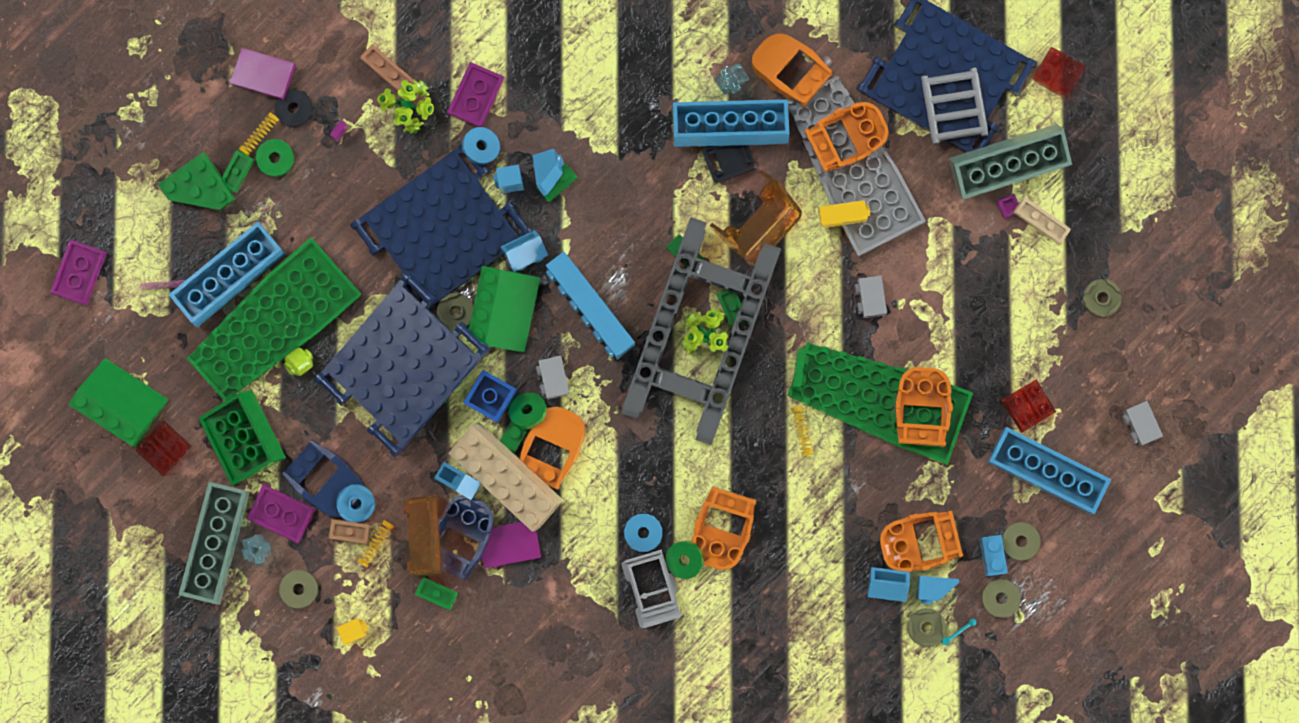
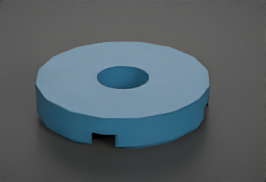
(488, 138)
(351, 492)
(643, 544)

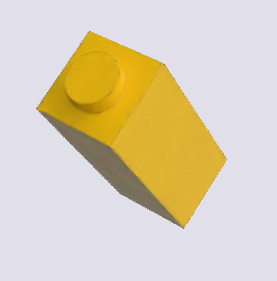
(843, 214)

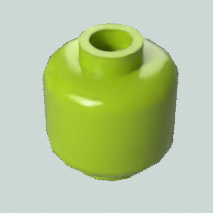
(298, 362)

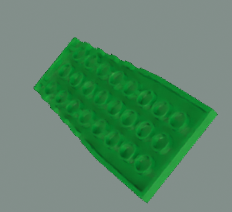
(274, 320)
(866, 395)

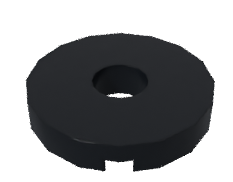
(296, 119)

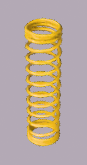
(243, 148)
(807, 452)
(386, 524)

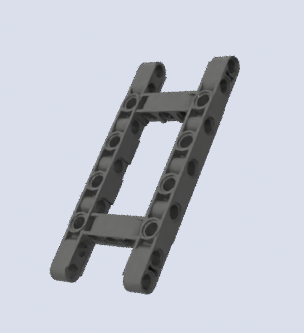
(665, 319)

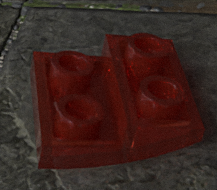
(1059, 73)
(1028, 406)
(163, 448)

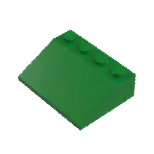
(504, 308)
(118, 402)
(241, 437)

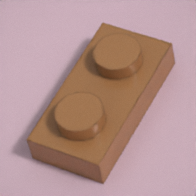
(349, 531)

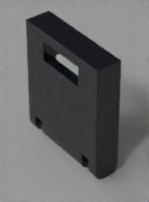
(731, 159)

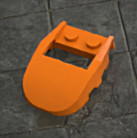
(775, 54)
(864, 126)
(927, 389)
(563, 430)
(719, 547)
(901, 547)

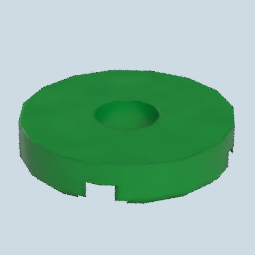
(282, 166)
(525, 401)
(677, 567)

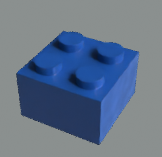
(490, 396)

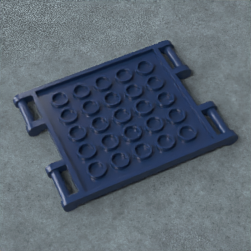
(938, 47)
(441, 226)
(402, 364)

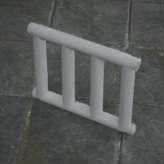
(978, 111)

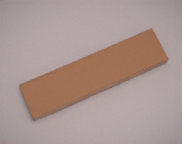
(387, 69)

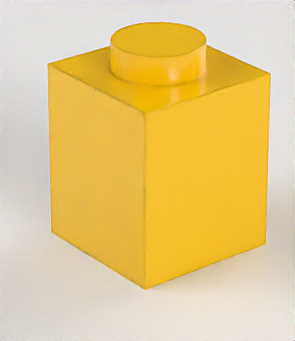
(352, 631)

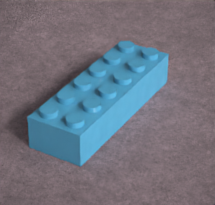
(730, 123)
(227, 274)
(590, 305)
(1048, 471)

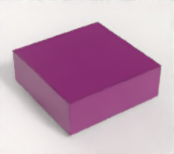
(339, 130)
(1007, 205)

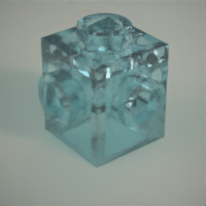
(732, 79)
(251, 544)

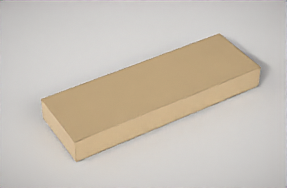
(1041, 220)

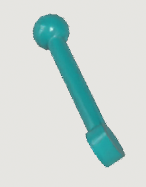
(972, 622)

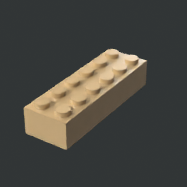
(505, 476)

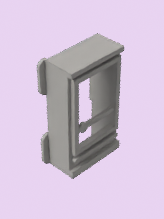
(658, 613)

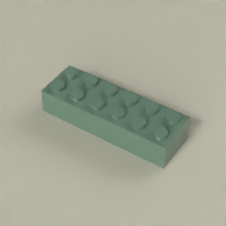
(1010, 161)
(214, 543)

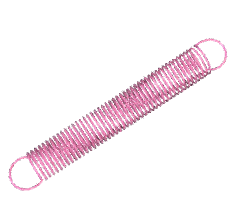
(150, 285)

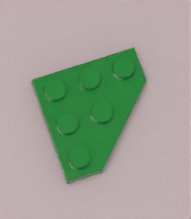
(198, 185)

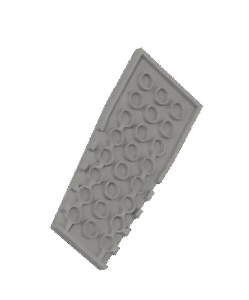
(869, 179)

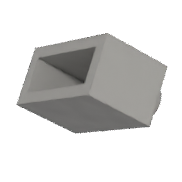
(871, 297)
(553, 377)
(1142, 424)

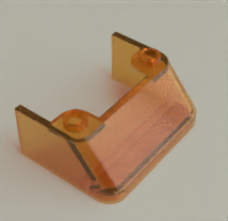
(766, 225)
(423, 535)

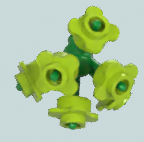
(403, 111)
(695, 338)

